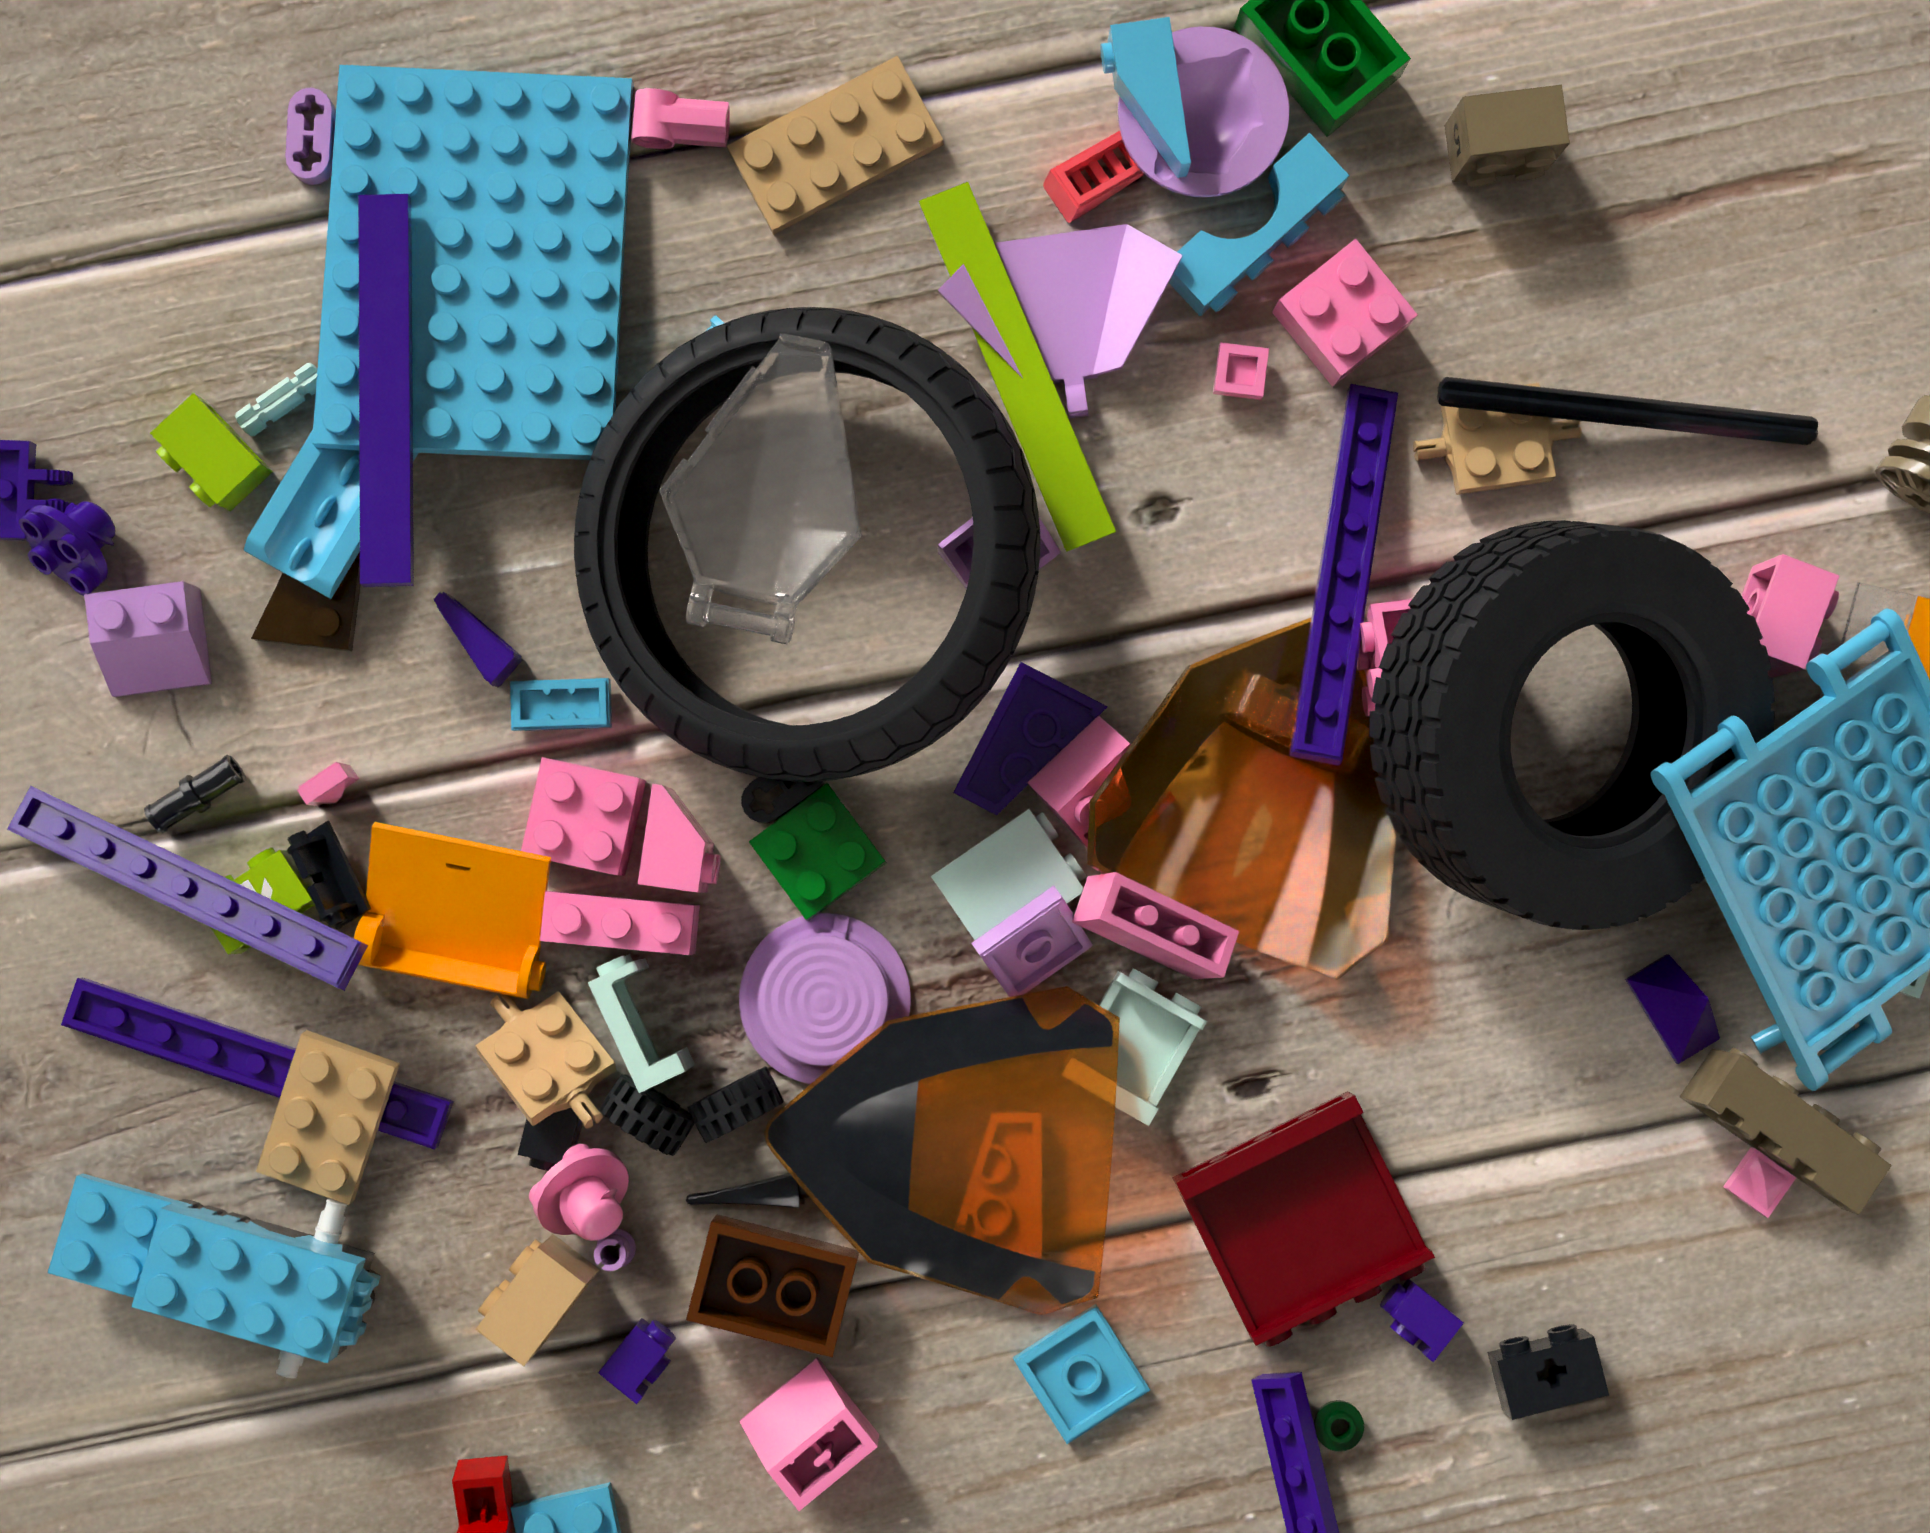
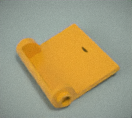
(454, 911)

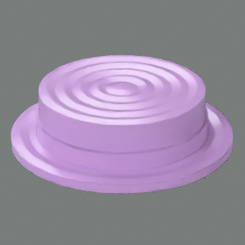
(1231, 114)
(819, 992)

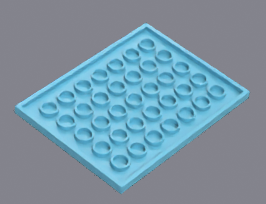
(510, 254)

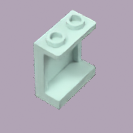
(1008, 873)
(628, 1028)
(1151, 1040)

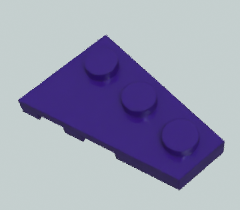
(1024, 735)

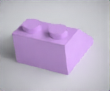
(149, 638)

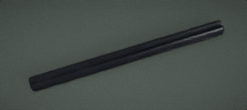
(1627, 411)

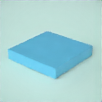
(1081, 1373)

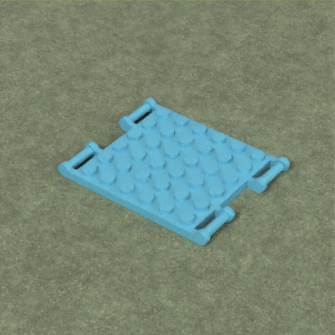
(1823, 846)

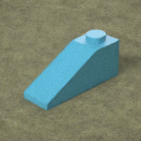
(1148, 83)

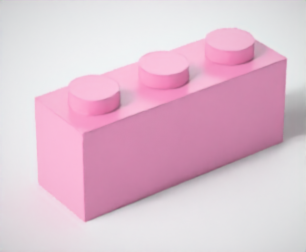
(620, 923)
(1155, 926)

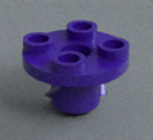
(70, 543)

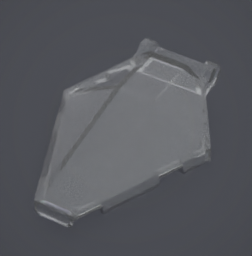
(767, 492)

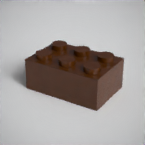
(772, 1285)

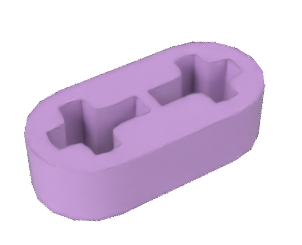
(299, 136)

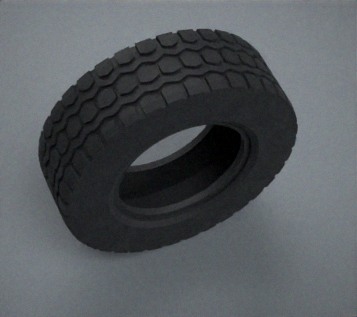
(1455, 688)

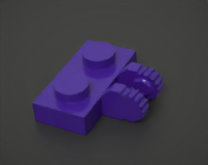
(18, 483)

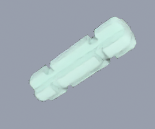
(278, 400)

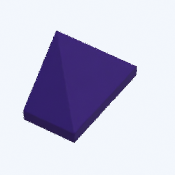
(1675, 1007)

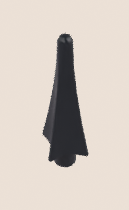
(775, 1191)

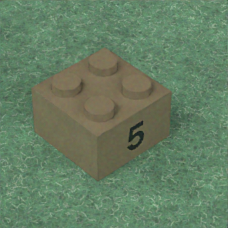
(1506, 135)

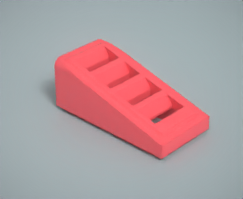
(1072, 191)

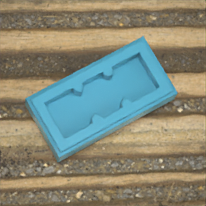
(561, 704)

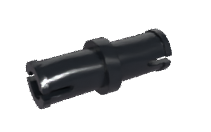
(194, 794)

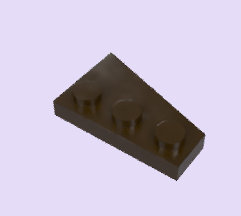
(310, 619)

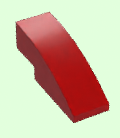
(483, 1495)

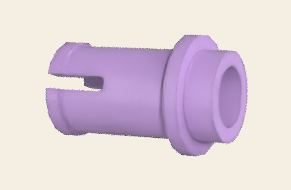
(626, 1251)

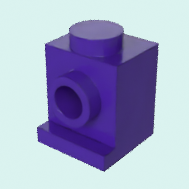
(1420, 1317)
(639, 1358)

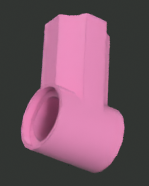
(666, 119)

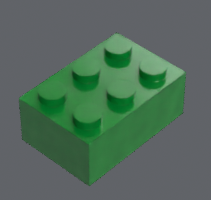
(1327, 52)

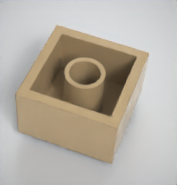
(543, 1291)

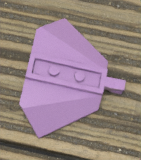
(1081, 297)

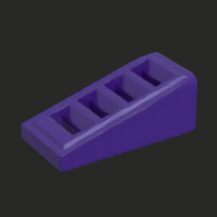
(486, 649)

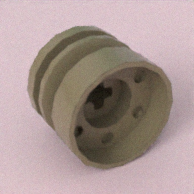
(1908, 464)

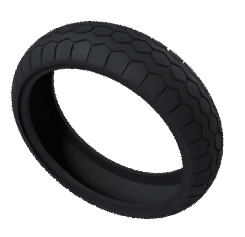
(620, 501)

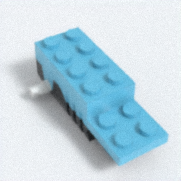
(220, 1268)

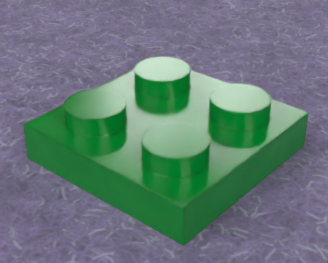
(817, 852)

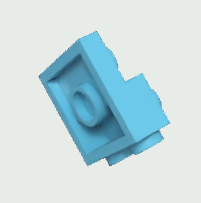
(573, 1511)

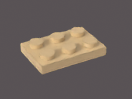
(327, 1117)

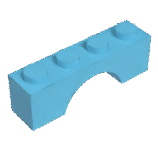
(1301, 185)

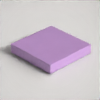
(1032, 943)

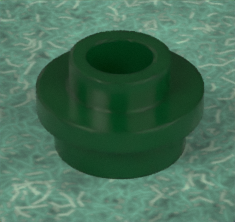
(1338, 1410)

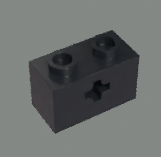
(1572, 1381)

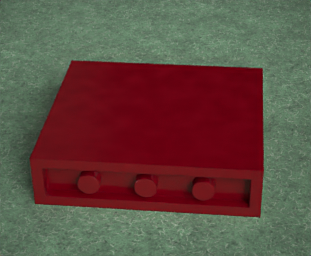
(1303, 1220)

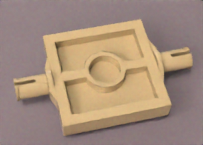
(1496, 448)
(546, 1059)

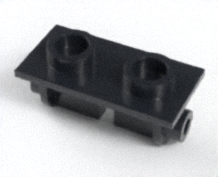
(335, 886)

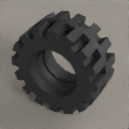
(735, 1104)
(647, 1116)

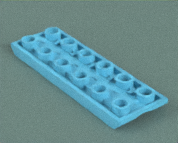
(312, 519)

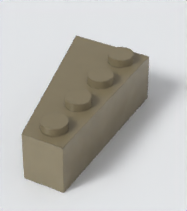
(1786, 1128)

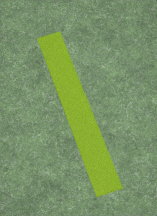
(1029, 400)

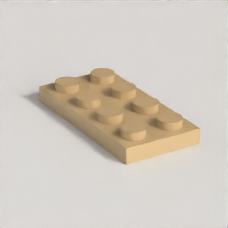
(835, 145)

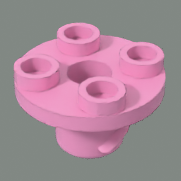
(582, 1193)

